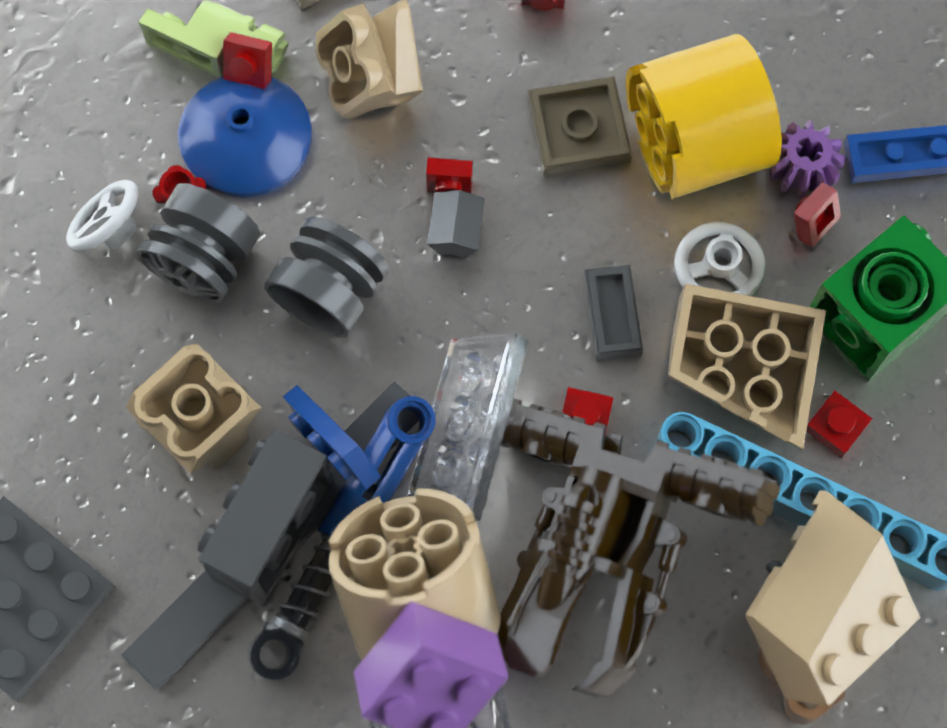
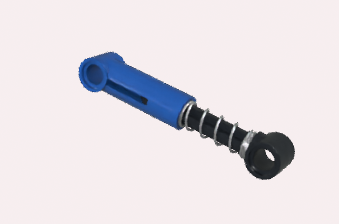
(314, 583)

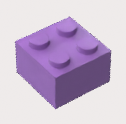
(429, 671)

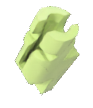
(202, 38)

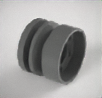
(198, 242)
(326, 277)

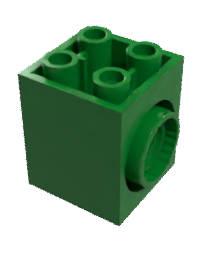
(884, 297)

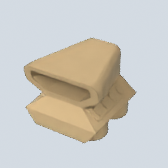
(369, 59)
(194, 409)

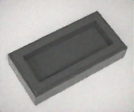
(613, 312)

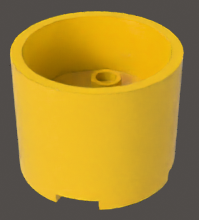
(704, 115)

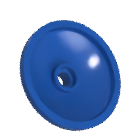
(248, 156)

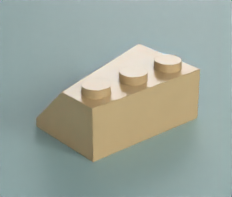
(749, 356)
(830, 605)

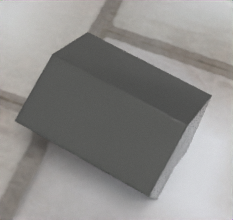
(455, 223)

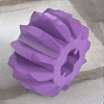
(798, 149)

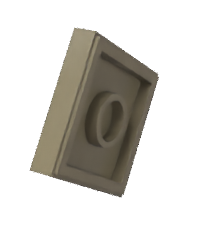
(579, 126)

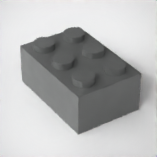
(265, 516)

